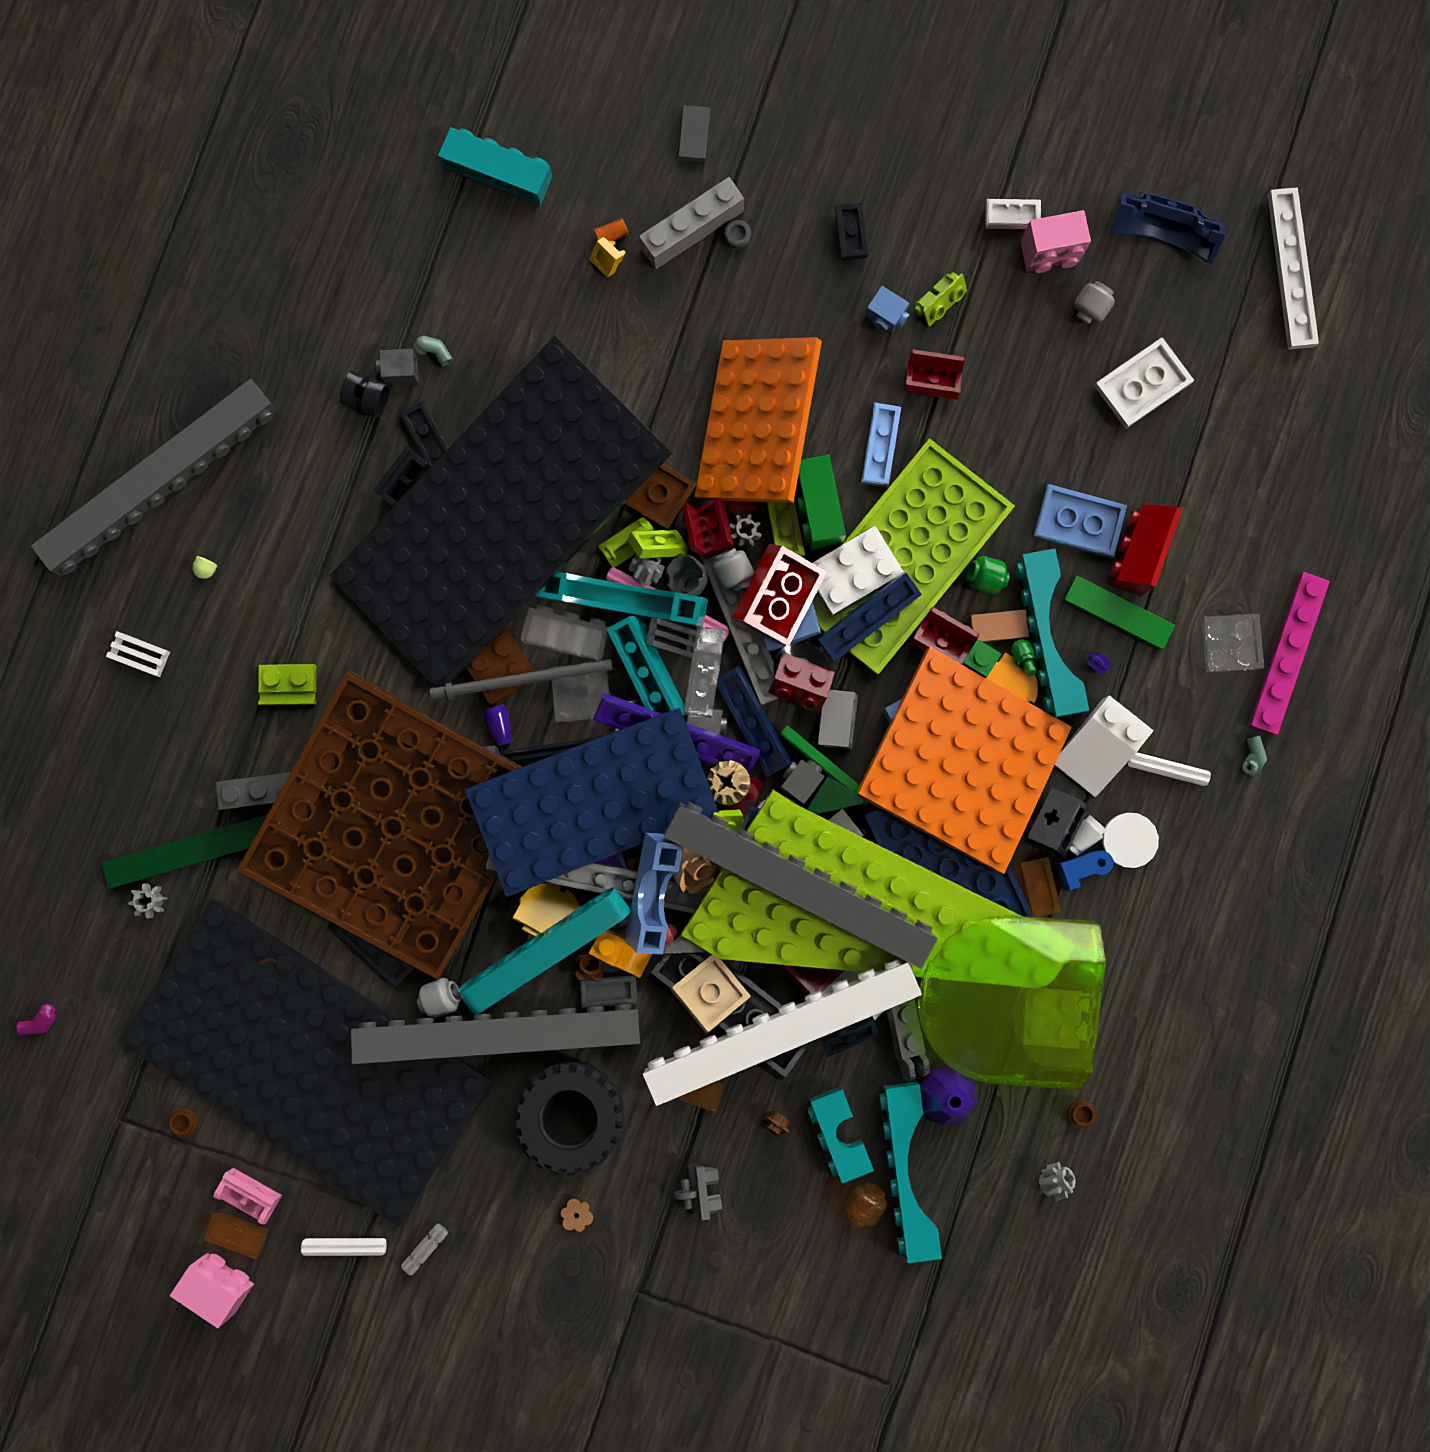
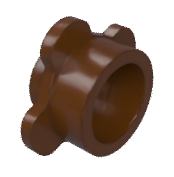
(583, 973)
(776, 1123)

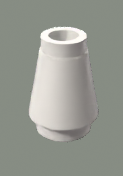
(1087, 835)

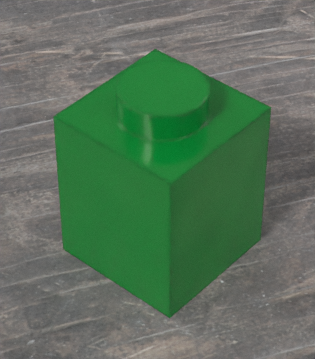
(981, 658)

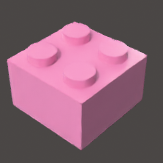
(1055, 241)
(212, 1289)

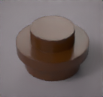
(1082, 1114)
(183, 1122)

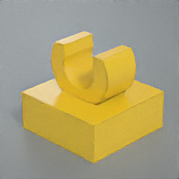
(606, 256)

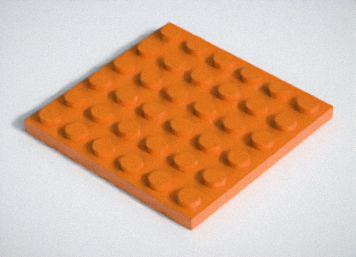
(964, 761)

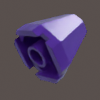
(939, 1088)

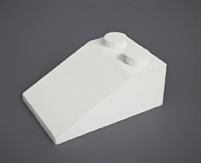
(1102, 745)

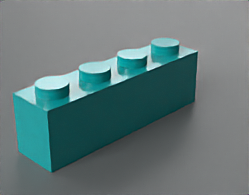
(495, 165)
(645, 666)

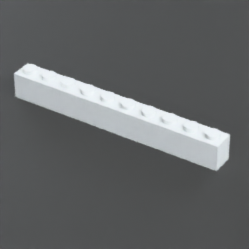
(782, 1031)

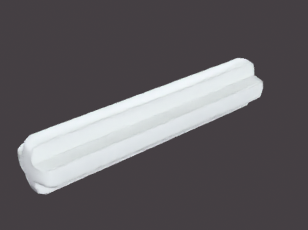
(1170, 769)
(344, 1247)

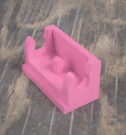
(247, 1195)

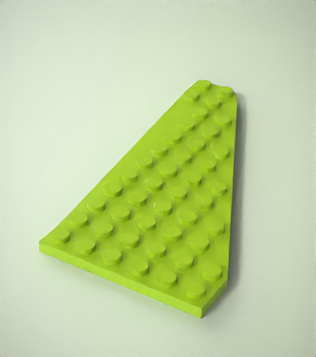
(755, 925)

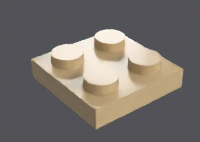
(710, 993)

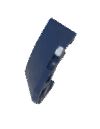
(1169, 222)

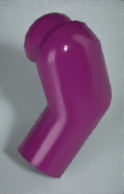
(40, 1023)

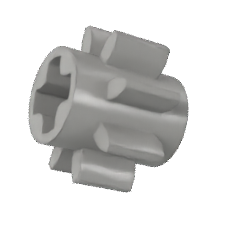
(744, 524)
(646, 569)
(139, 901)
(1057, 1181)

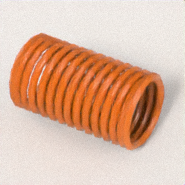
(619, 226)

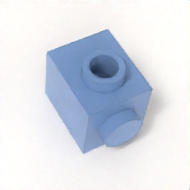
(887, 310)

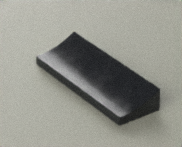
(676, 966)

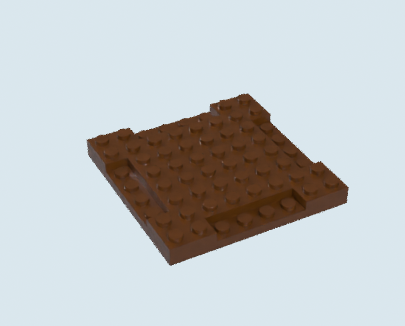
(382, 826)

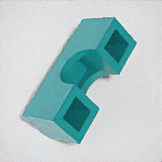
(848, 1159)

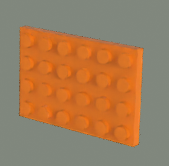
(758, 420)

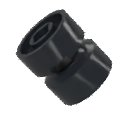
(360, 392)

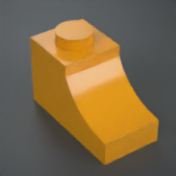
(616, 952)

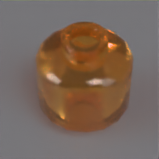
(866, 1205)

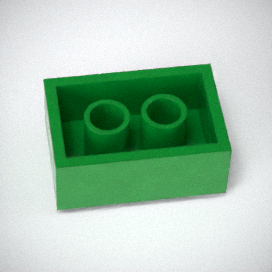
(819, 505)

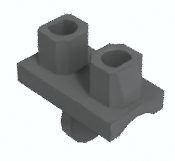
(695, 1191)

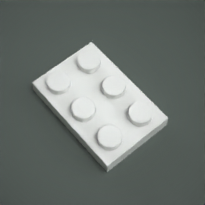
(1144, 383)
(856, 570)

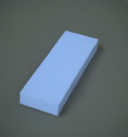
(881, 445)

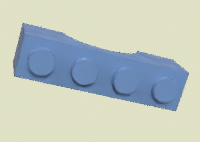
(647, 920)

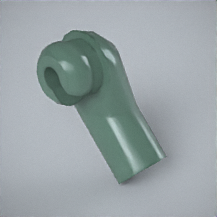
(428, 344)
(1256, 758)

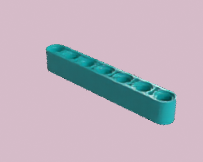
(544, 950)

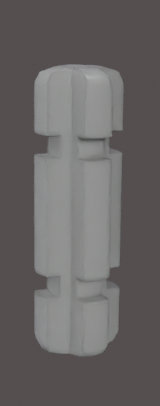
(424, 1249)

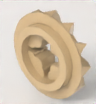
(740, 780)

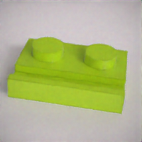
(287, 684)

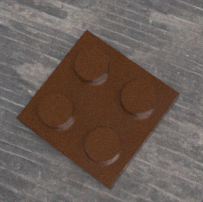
(662, 496)
(497, 660)

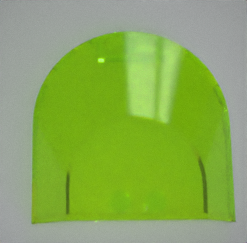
(1017, 1001)

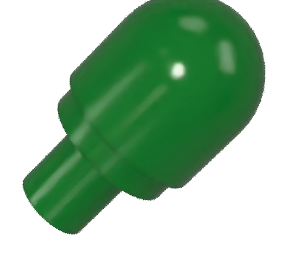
(1024, 656)

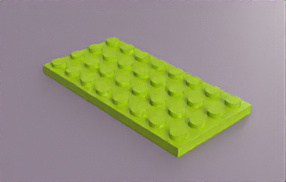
(934, 526)

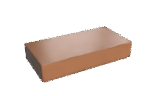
(1000, 625)

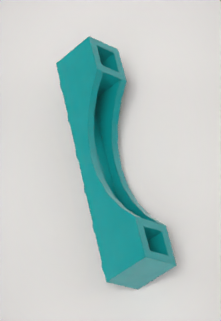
(626, 598)
(1063, 690)
(903, 1110)

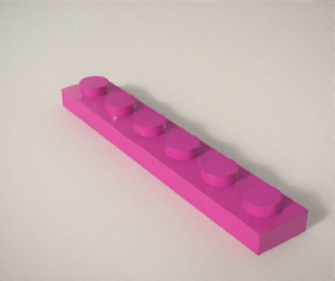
(1289, 653)

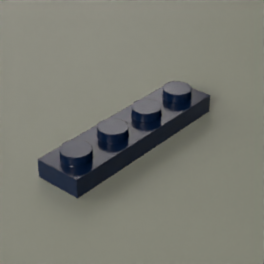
(869, 616)
(753, 721)

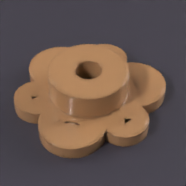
(571, 1221)

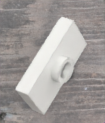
(1011, 213)

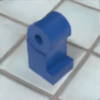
(1082, 866)

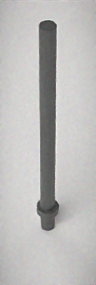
(520, 679)

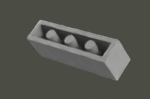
(692, 223)

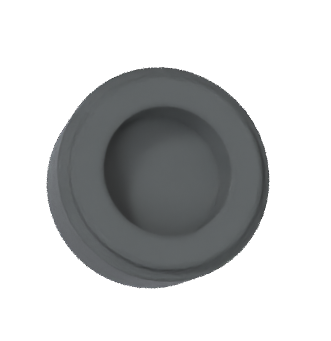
(737, 234)

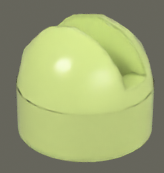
(203, 568)

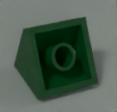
(833, 798)

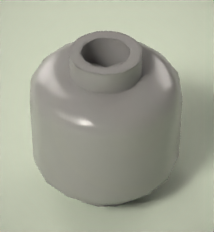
(1094, 302)
(733, 569)
(438, 998)

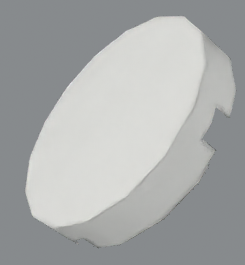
(1130, 840)

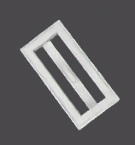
(116, 646)

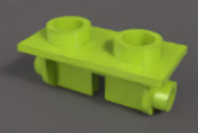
(949, 289)
(617, 548)

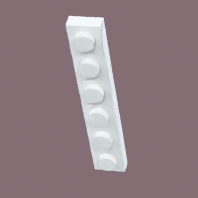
(1293, 268)

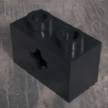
(1067, 811)

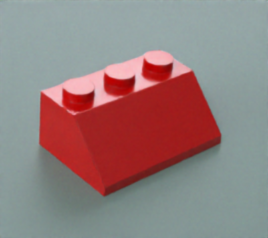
(1145, 548)
(779, 594)

